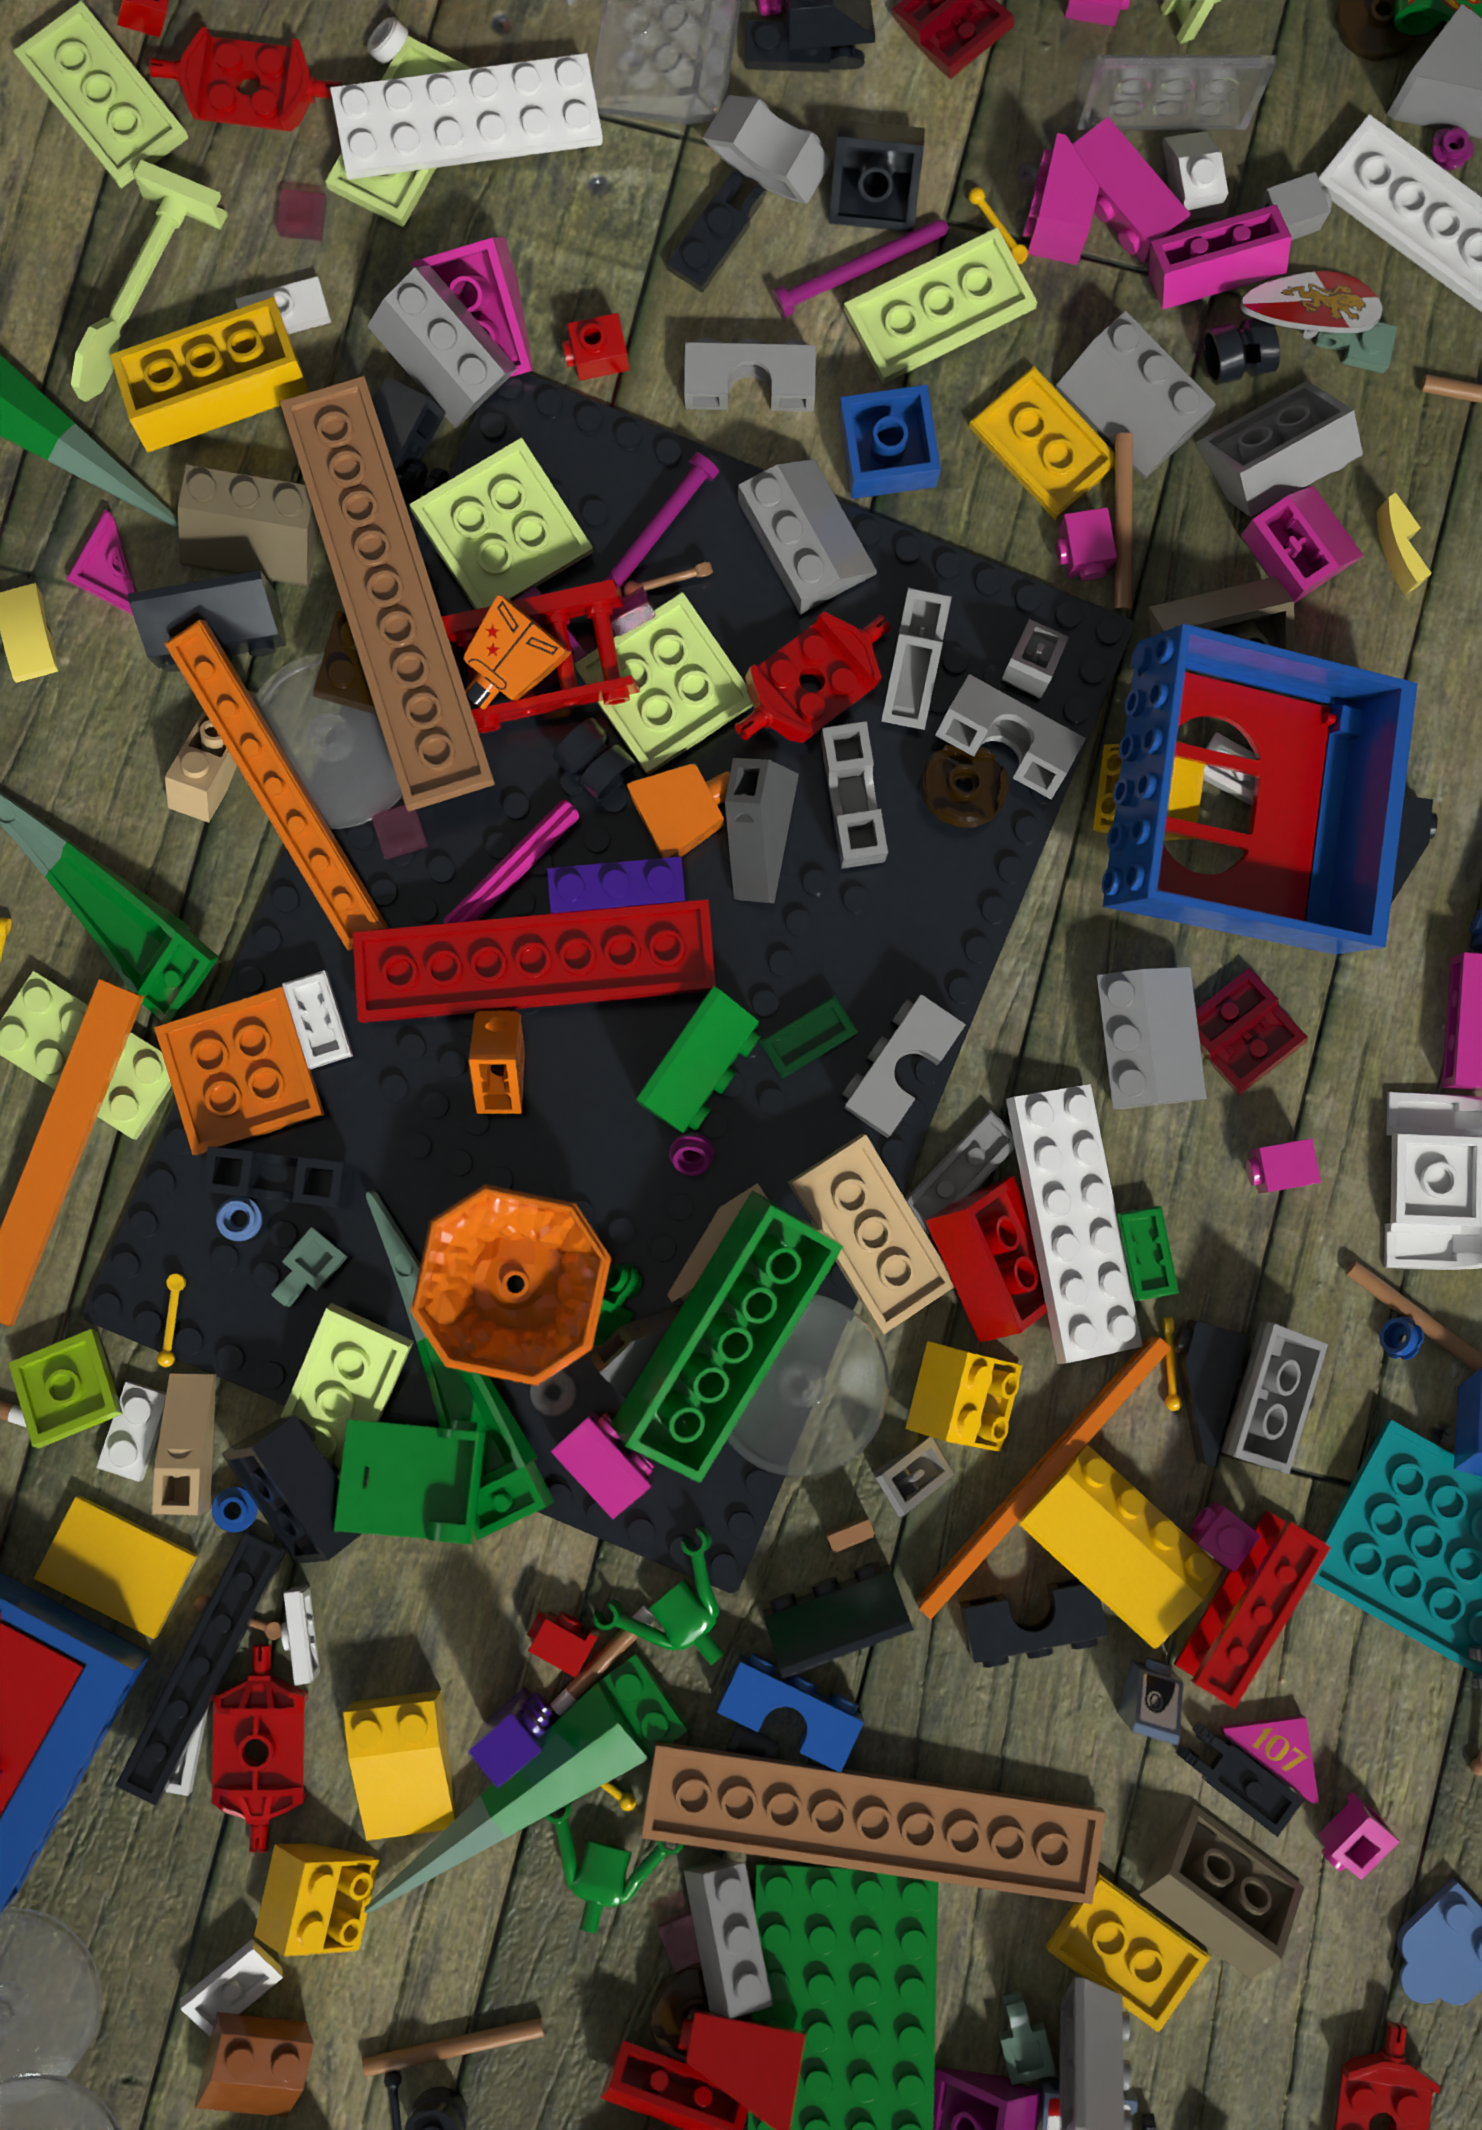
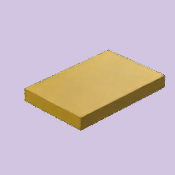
(1044, 443)
(116, 1566)
(1129, 1952)

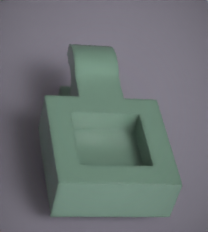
(1364, 349)
(311, 1263)
(1025, 2045)

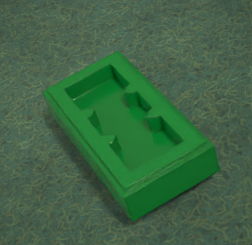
(1147, 1253)

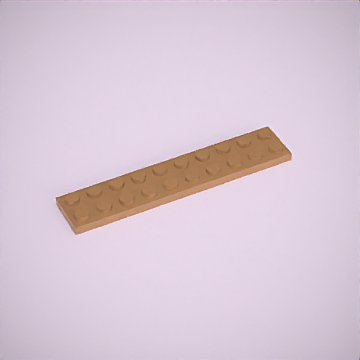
(387, 594)
(873, 1822)

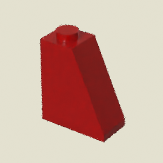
(748, 2061)

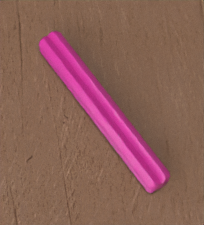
(515, 864)

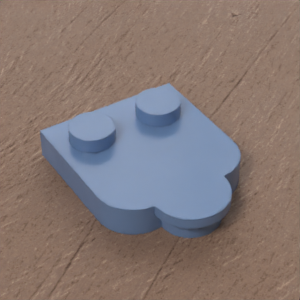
(1443, 1948)

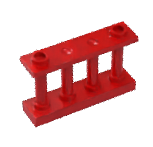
(555, 611)
(1251, 1609)

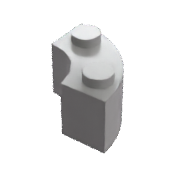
(767, 148)

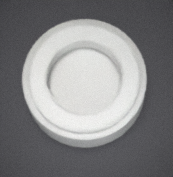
(387, 40)

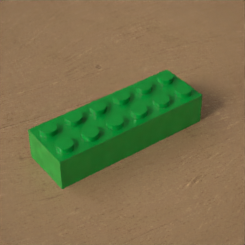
(725, 1337)

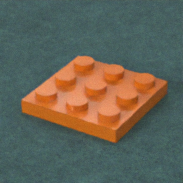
(238, 1071)

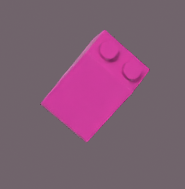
(489, 289)

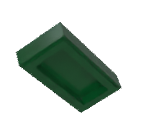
(808, 1037)

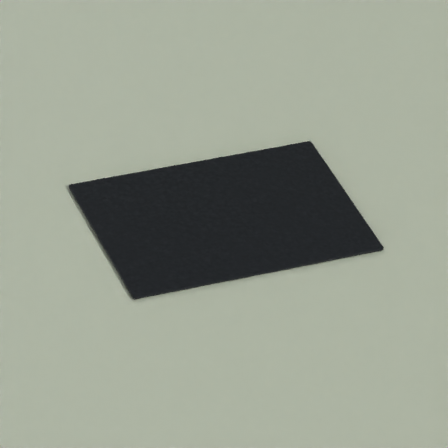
(864, 933)

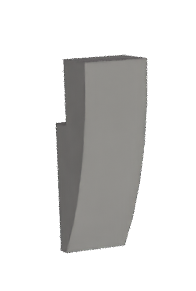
(916, 658)

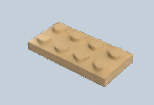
(884, 1245)

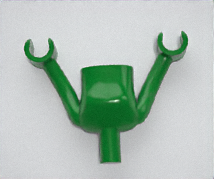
(680, 1612)
(602, 1871)

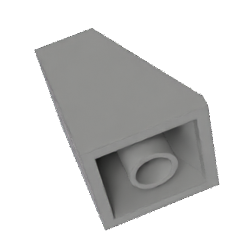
(1447, 80)

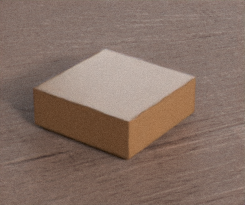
(850, 1533)

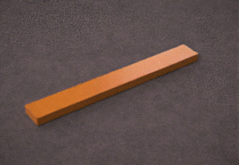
(274, 782)
(62, 1140)
(1041, 1475)

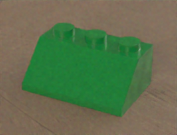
(700, 1062)

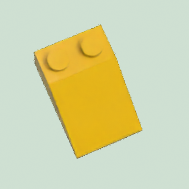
(400, 1764)

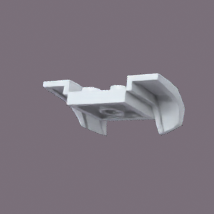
(1434, 1182)

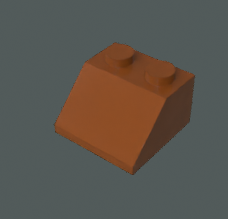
(255, 2065)

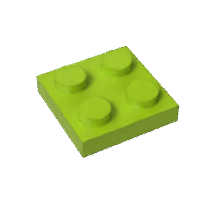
(65, 1388)

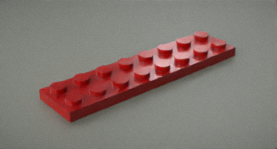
(534, 961)

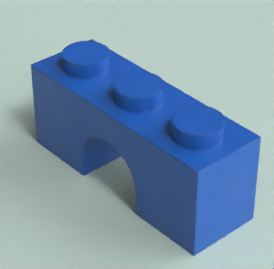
(758, 1689)

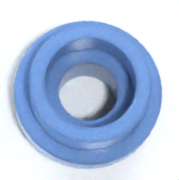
(225, 1218)

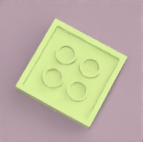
(501, 526)
(682, 681)

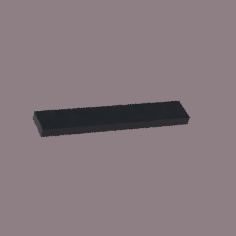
(201, 1668)

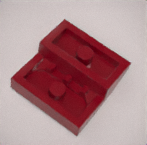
(953, 30)
(1246, 1031)

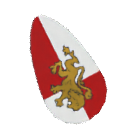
(1315, 303)

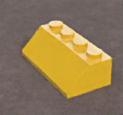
(209, 374)
(1121, 1547)

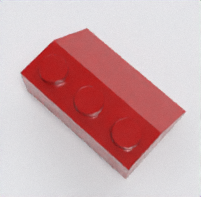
(991, 1259)

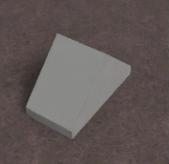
(1035, 659)
(913, 1475)

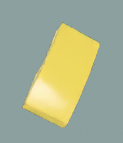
(1395, 530)
(25, 633)

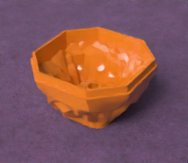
(465, 1292)

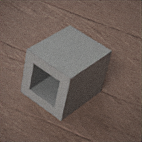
(1301, 203)

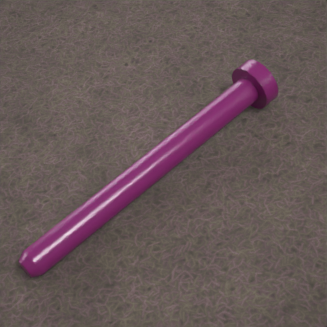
(787, 299)
(701, 469)

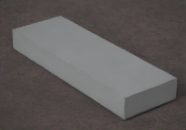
(962, 1168)

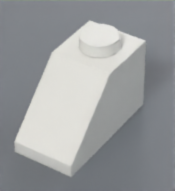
(1196, 173)

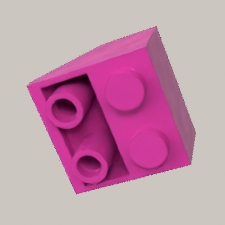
(1061, 204)
(1301, 542)
(605, 1464)

